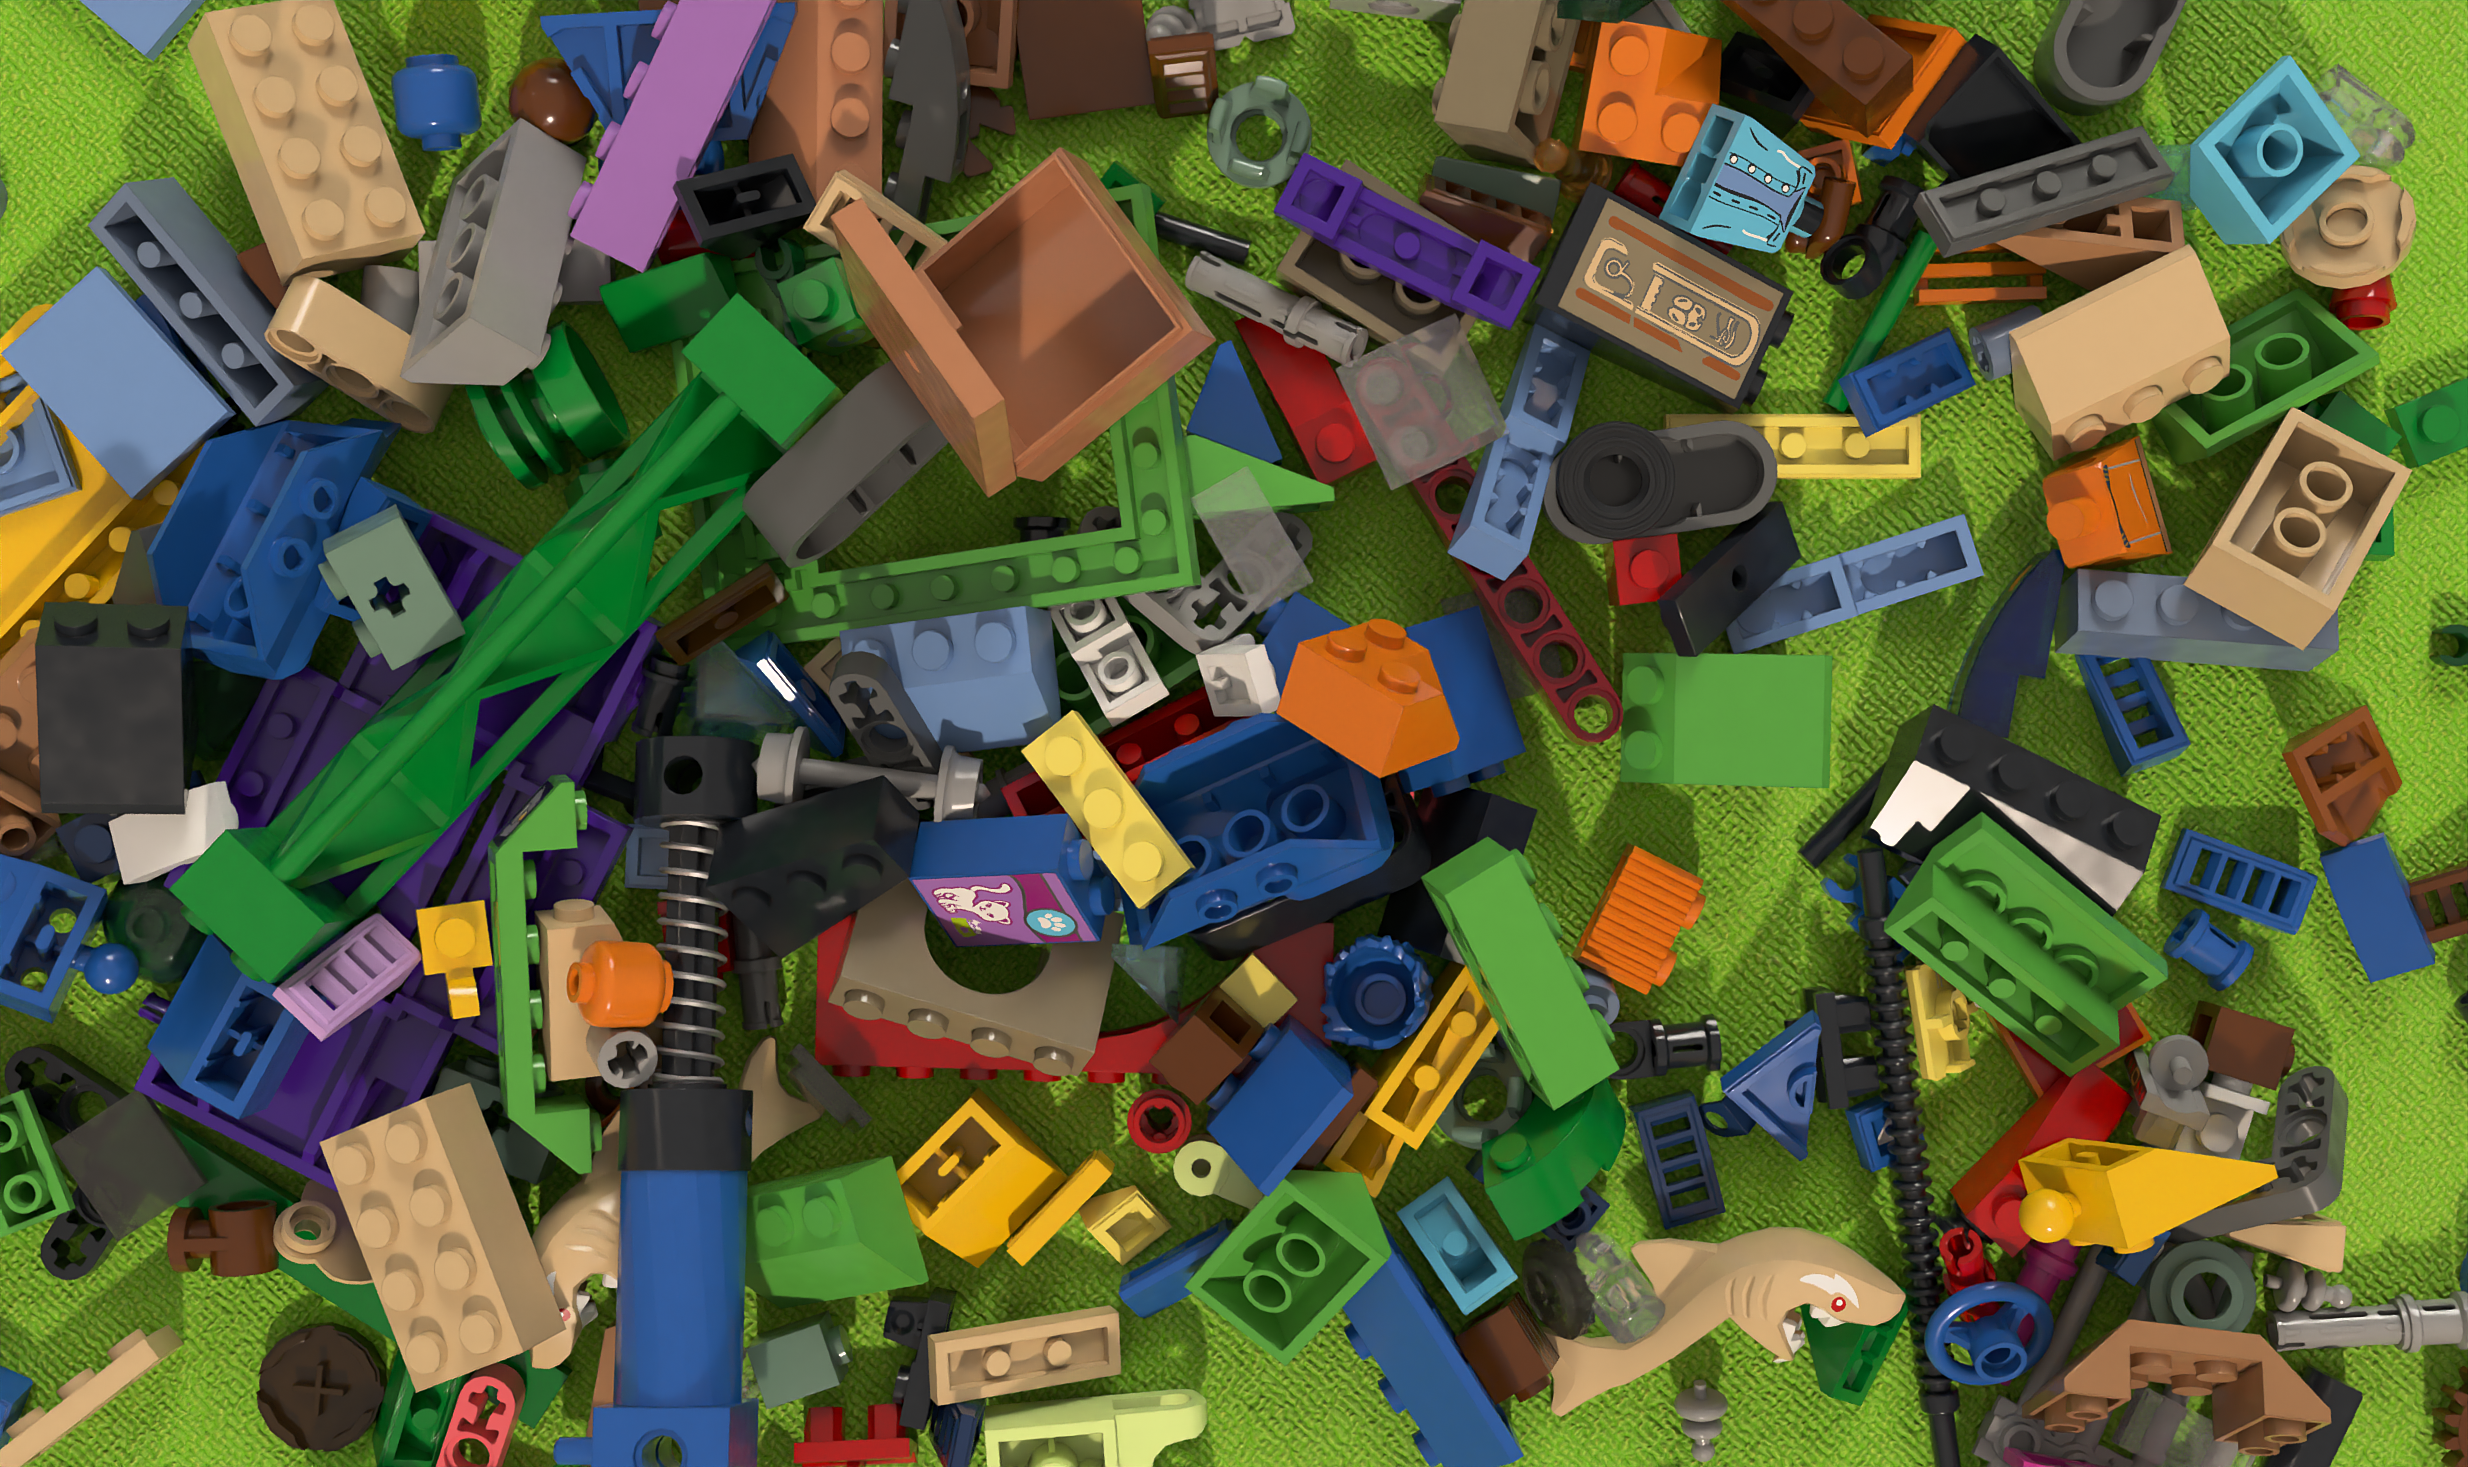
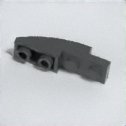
(933, 75)

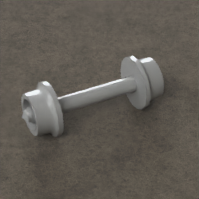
(786, 770)

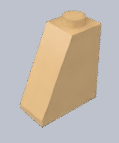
(562, 941)

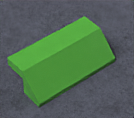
(2024, 944)

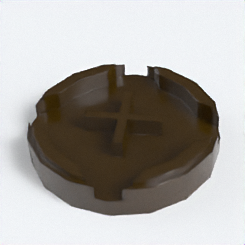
(321, 1387)

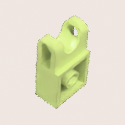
(1092, 1430)

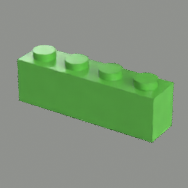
(1522, 972)

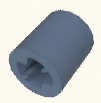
(1991, 342)

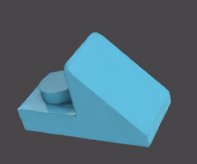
(1457, 1245)

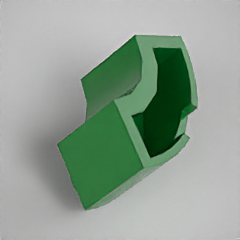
(1550, 1157)

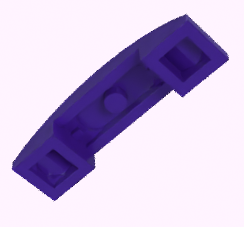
(1405, 244)

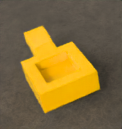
(453, 943)

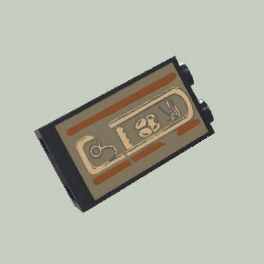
(1660, 303)

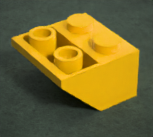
(976, 1180)

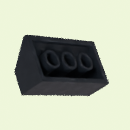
(1952, 770)

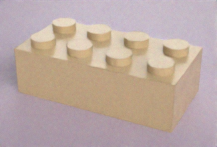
(305, 137)
(443, 1237)

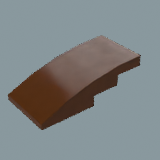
(1083, 56)

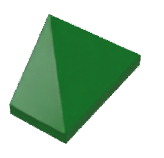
(1850, 1353)

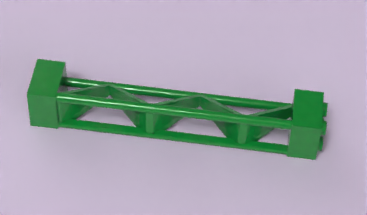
(550, 615)

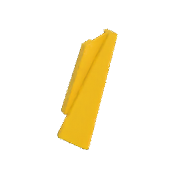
(1416, 1080)

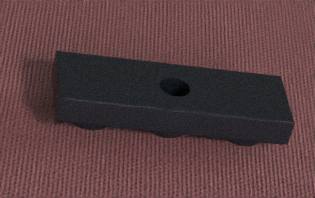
(1728, 579)

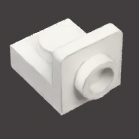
(1239, 677)
(2229, 1120)

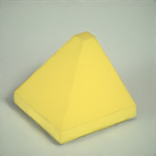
(1123, 1222)

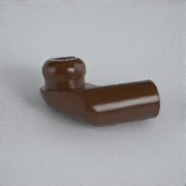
(1837, 200)

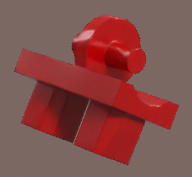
(826, 1443)

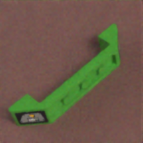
(557, 1122)

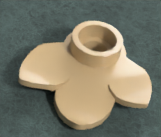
(336, 1246)

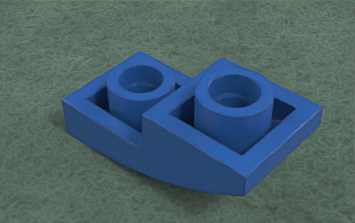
(2377, 907)

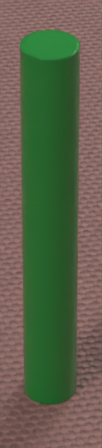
(1884, 314)

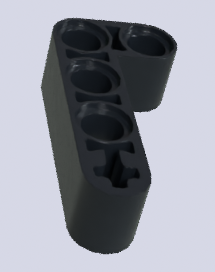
(1284, 916)

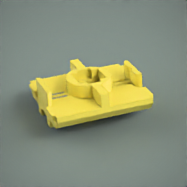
(1939, 1022)

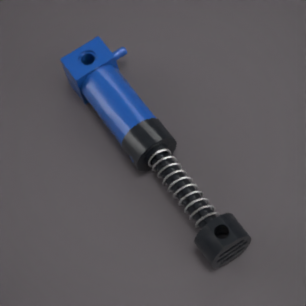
(683, 1158)

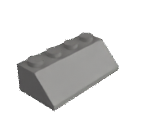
(497, 263)

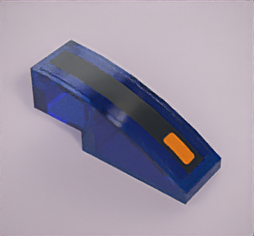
(2009, 645)

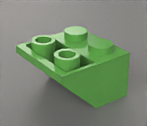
(29, 1171)

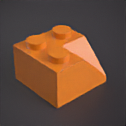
(1646, 91)
(1370, 697)

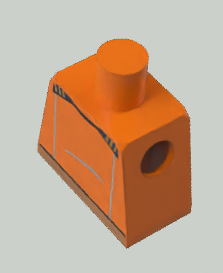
(2105, 508)

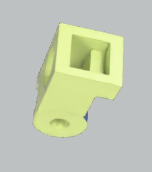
(1206, 1169)

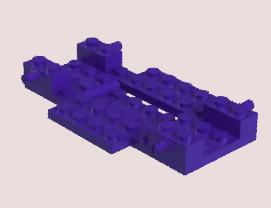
(291, 734)

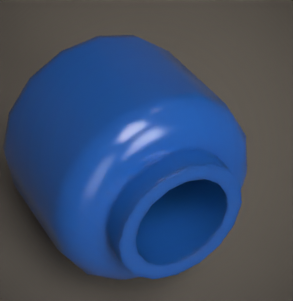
(436, 101)

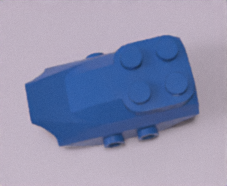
(251, 536)
(1259, 820)

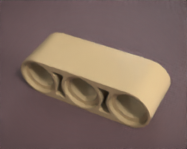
(353, 353)

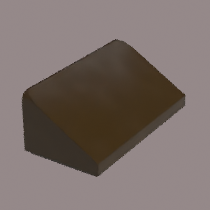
(722, 614)

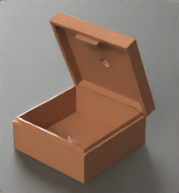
(1026, 321)

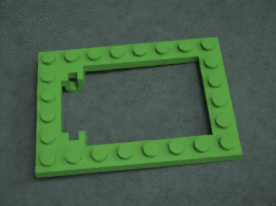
(1143, 556)

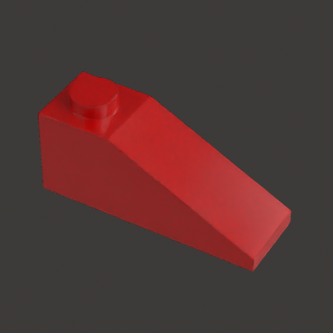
(1309, 404)
(1994, 1187)

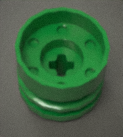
(546, 407)

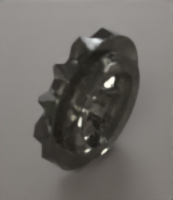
(1557, 1288)

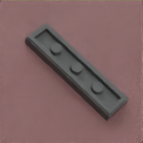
(2042, 191)

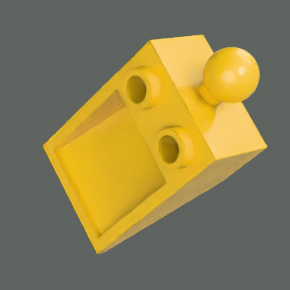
(2125, 1191)

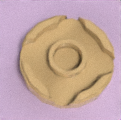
(2352, 231)

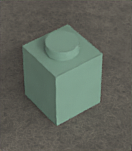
(800, 1359)

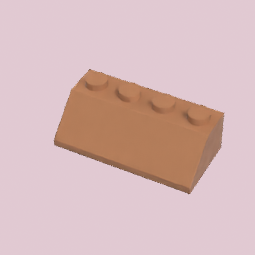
(827, 95)

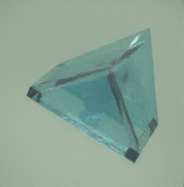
(731, 700)

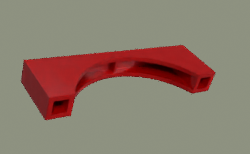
(857, 1043)

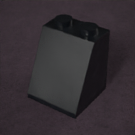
(115, 708)

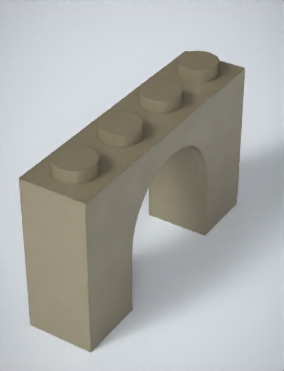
(1049, 1022)

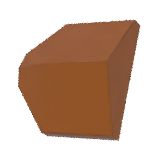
(2342, 774)

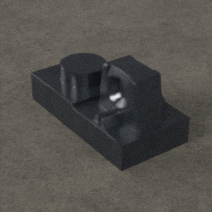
(909, 1323)

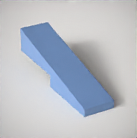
(1515, 469)
(1858, 583)

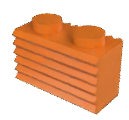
(1639, 920)

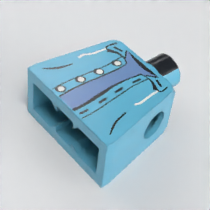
(1743, 186)

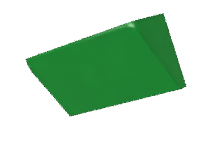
(669, 300)
(412, 1423)

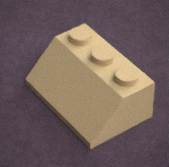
(2119, 354)

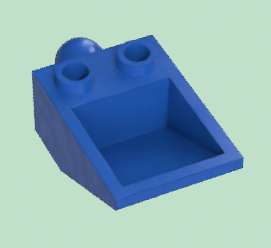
(29, 943)

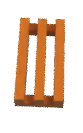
(2032, 293)

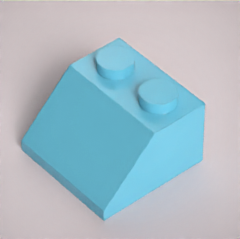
(2267, 157)

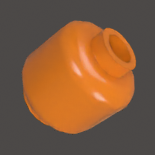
(620, 984)

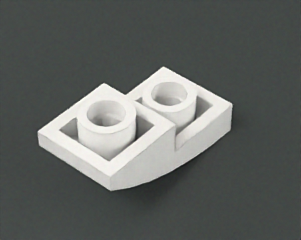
(1109, 657)
(160, 842)

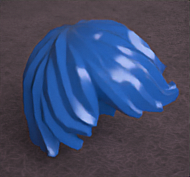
(1375, 993)

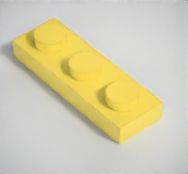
(1108, 809)

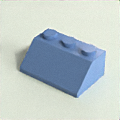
(971, 675)

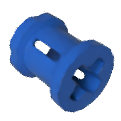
(2209, 949)

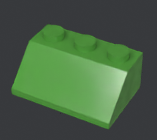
(831, 1235)

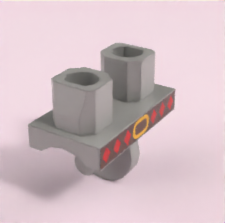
(2167, 1090)

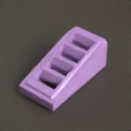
(351, 975)

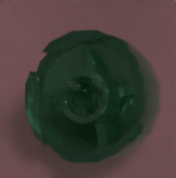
(151, 925)

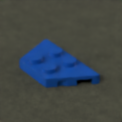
(609, 45)

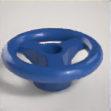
(1992, 1339)

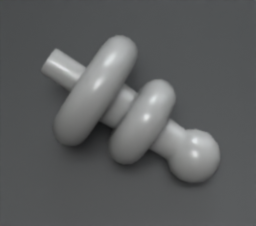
(1169, 22)
(2294, 1286)
(1701, 1413)

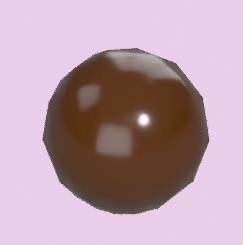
(552, 101)

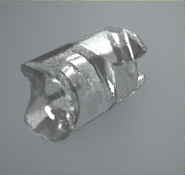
(2367, 119)
(1621, 1292)

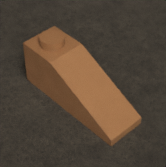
(2106, 242)

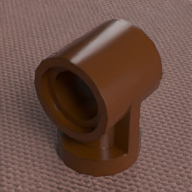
(234, 1238)

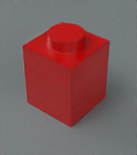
(1641, 568)

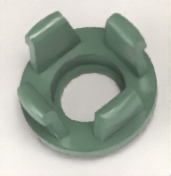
(1263, 98)
(1472, 1133)
(2170, 1273)

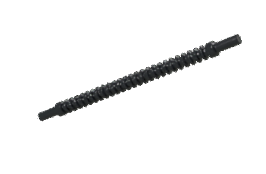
(1937, 1395)

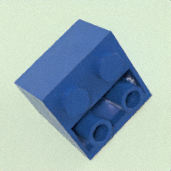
(227, 1034)

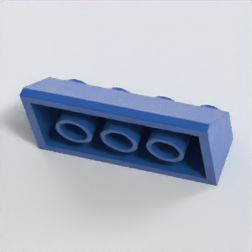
(1427, 1369)

